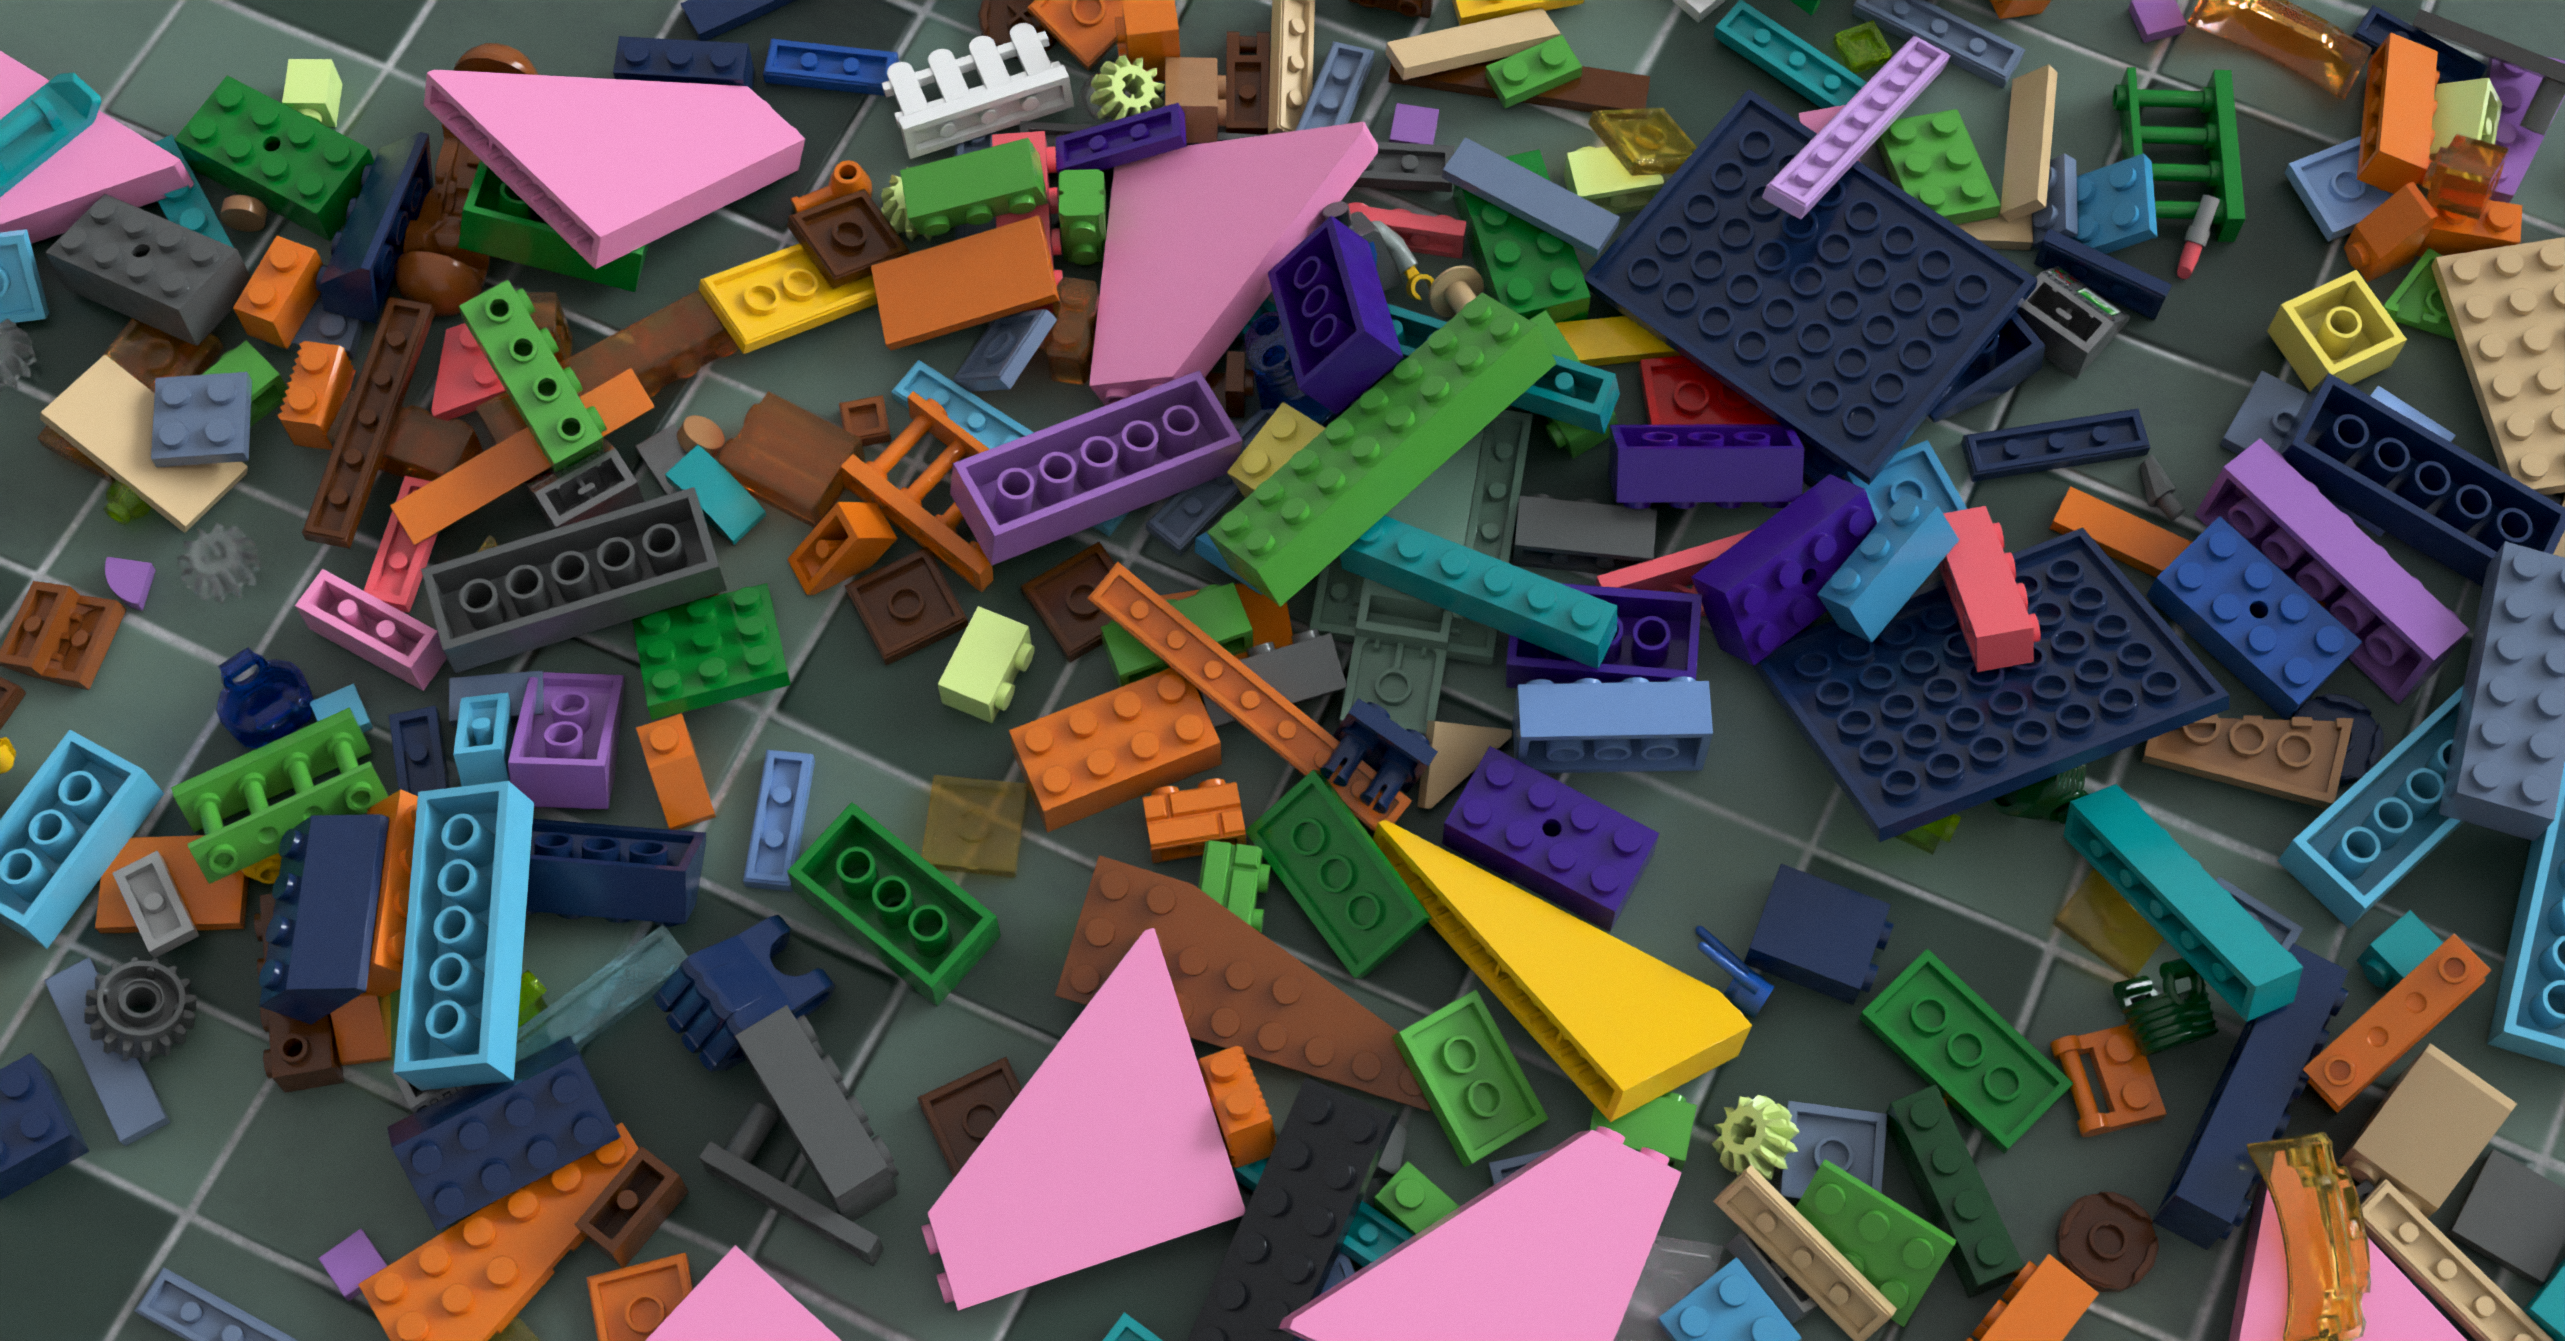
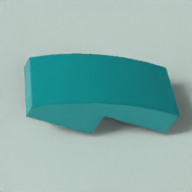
(722, 498)

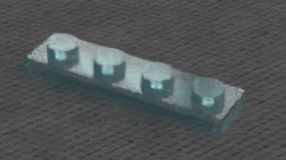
(604, 995)

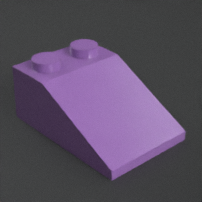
(572, 748)

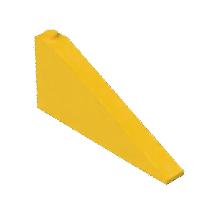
(1594, 1003)

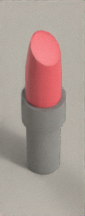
(2197, 236)

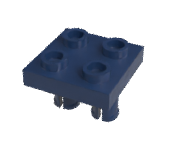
(1386, 747)

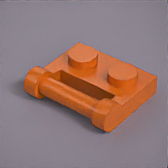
(2122, 1075)

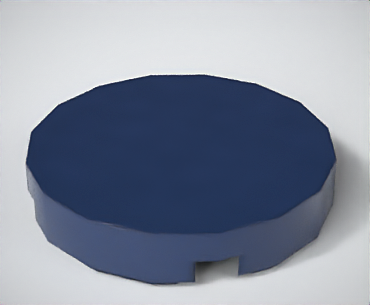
(2365, 739)

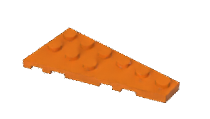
(494, 1260)

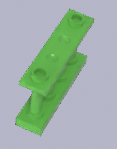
(266, 773)

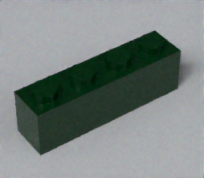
(1953, 1190)

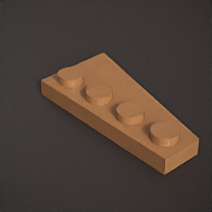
(2270, 756)

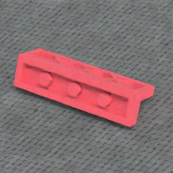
(1670, 571)

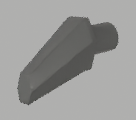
(2160, 489)

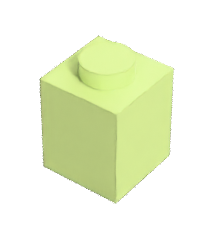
(313, 89)

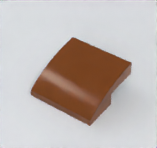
(61, 635)

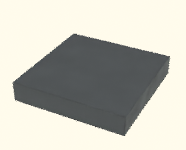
(2513, 1218)

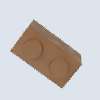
(1199, 93)

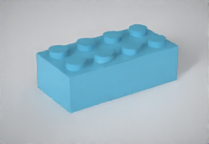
(67, 833)

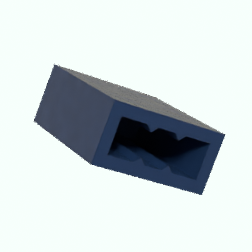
(1819, 935)

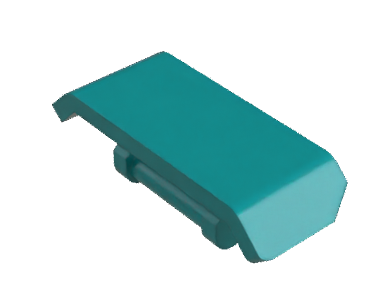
(44, 126)

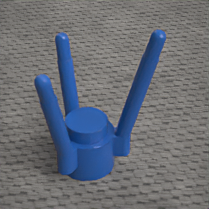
(1747, 988)

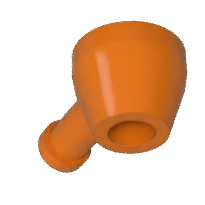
(837, 186)

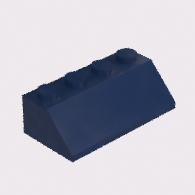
(375, 230)
(614, 872)
(323, 915)

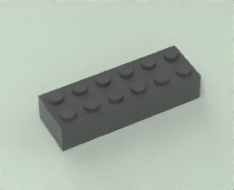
(573, 580)

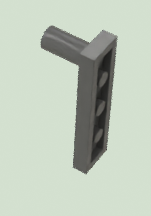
(2551, 71)
(734, 1168)

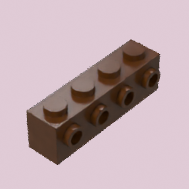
(299, 1052)

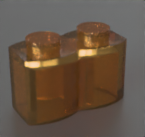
(1073, 334)

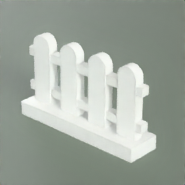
(977, 111)

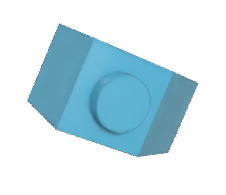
(483, 739)

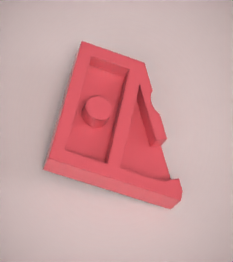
(463, 376)

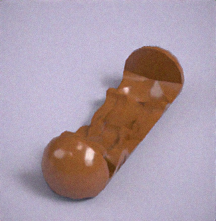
(432, 264)

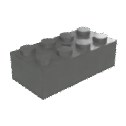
(149, 269)
(814, 1109)

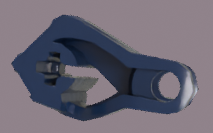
(734, 987)

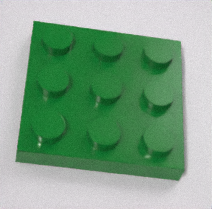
(710, 651)

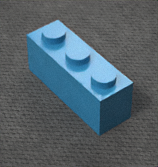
(1888, 566)

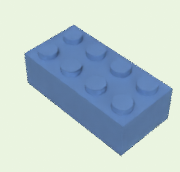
(1612, 725)

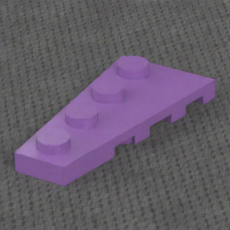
(2516, 92)

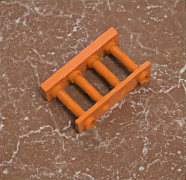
(904, 505)
(2396, 1023)

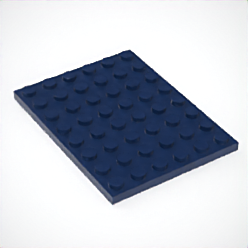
(1819, 320)
(1928, 735)

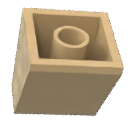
(2428, 1130)

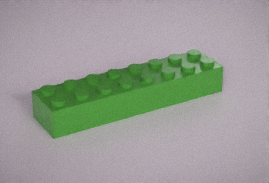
(1382, 448)

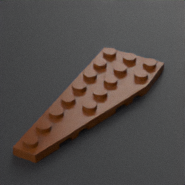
(1233, 983)

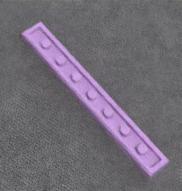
(1855, 127)

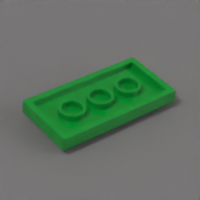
(1338, 874)
(1965, 1050)

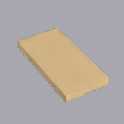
(111, 422)

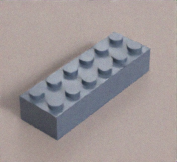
(2512, 703)

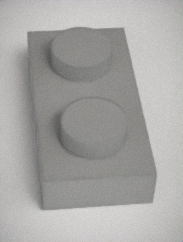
(155, 904)

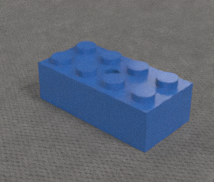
(2253, 618)

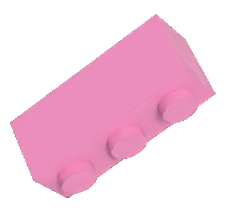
(372, 629)

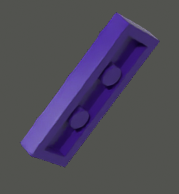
(1123, 140)

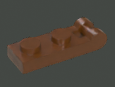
(1247, 83)

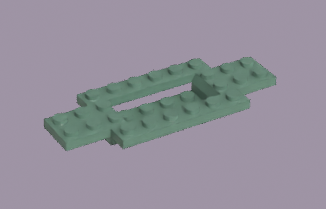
(1402, 639)

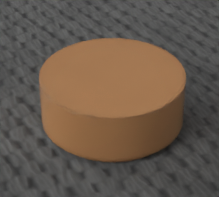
(243, 213)
(702, 432)

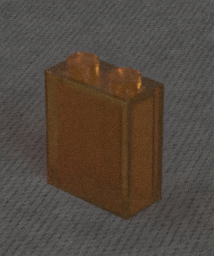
(790, 458)

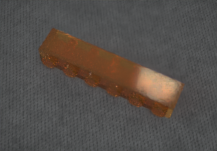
(657, 348)

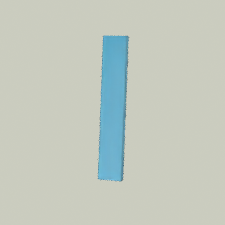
(970, 413)

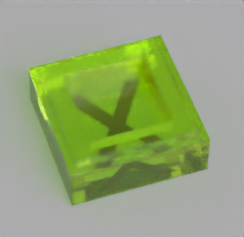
(1862, 47)

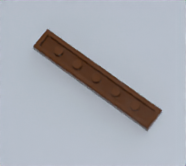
(1591, 92)
(368, 423)

